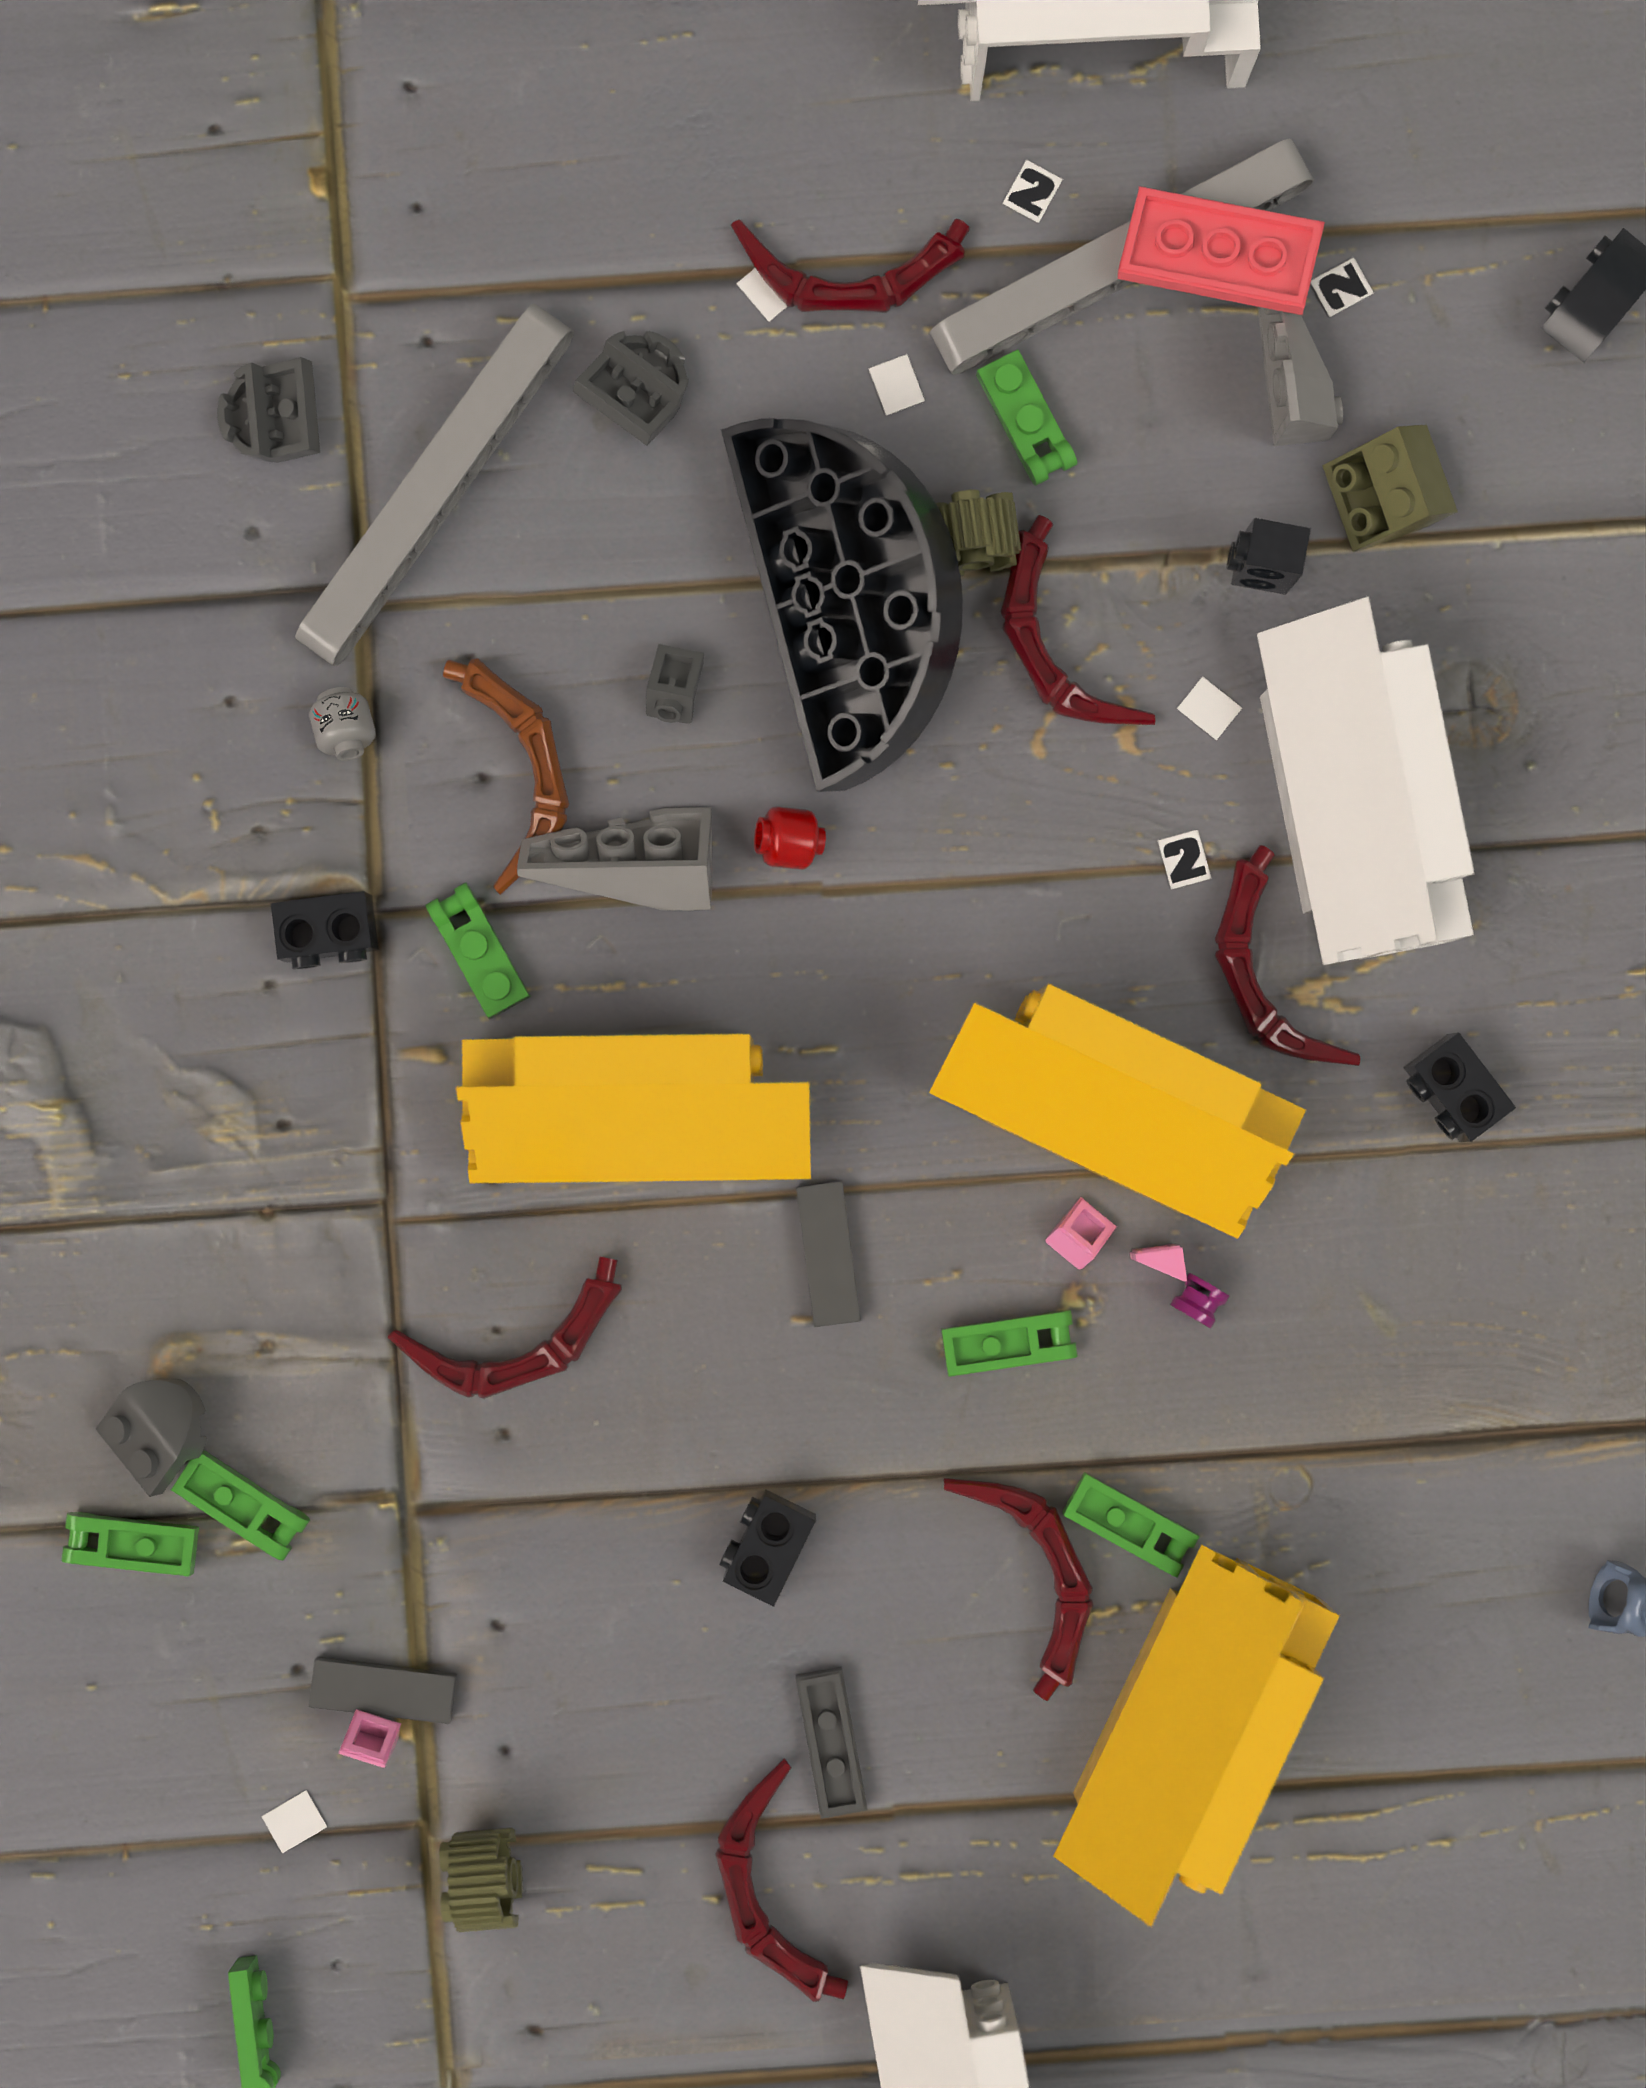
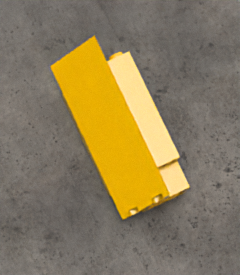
(1123, 1105)
(629, 1110)
(1197, 1734)

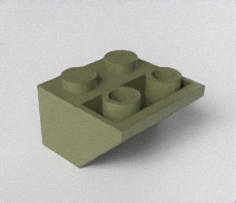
(1390, 487)

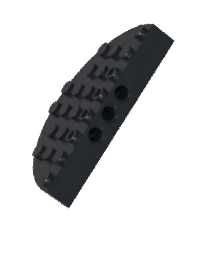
(853, 587)

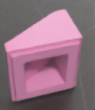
(1080, 1234)
(1163, 1258)
(370, 1738)

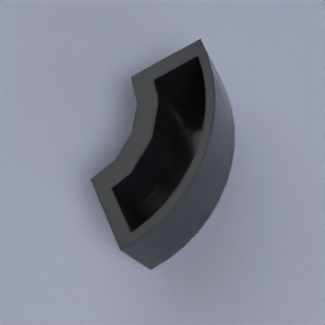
(1601, 297)

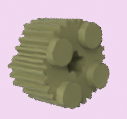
(982, 529)
(480, 1880)

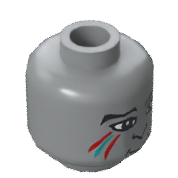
(342, 723)

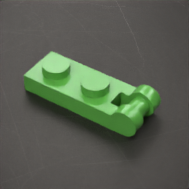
(1025, 416)
(478, 952)
(1007, 1343)
(239, 1504)
(1128, 1523)
(131, 1544)
(252, 2029)

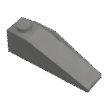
(1296, 381)
(643, 862)

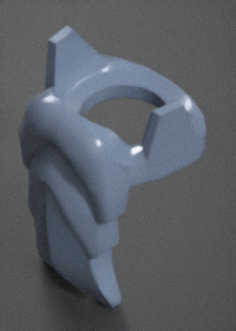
(1634, 1614)

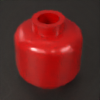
(789, 838)

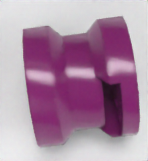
(1196, 1303)

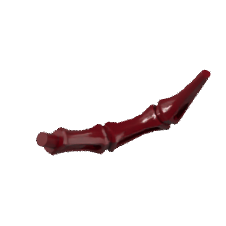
(866, 295)
(1024, 634)
(1237, 965)
(545, 1359)
(1070, 1580)
(748, 1918)

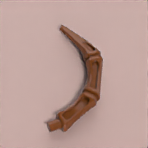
(534, 735)

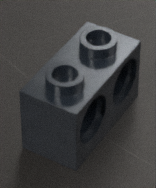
(1268, 556)
(324, 916)
(1467, 1079)
(777, 1550)

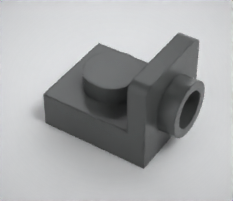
(673, 684)

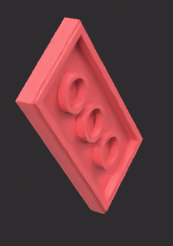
(1220, 250)

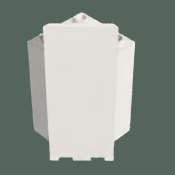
(1204, 25)
(1365, 785)
(942, 2036)

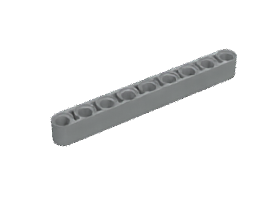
(1093, 268)
(434, 485)

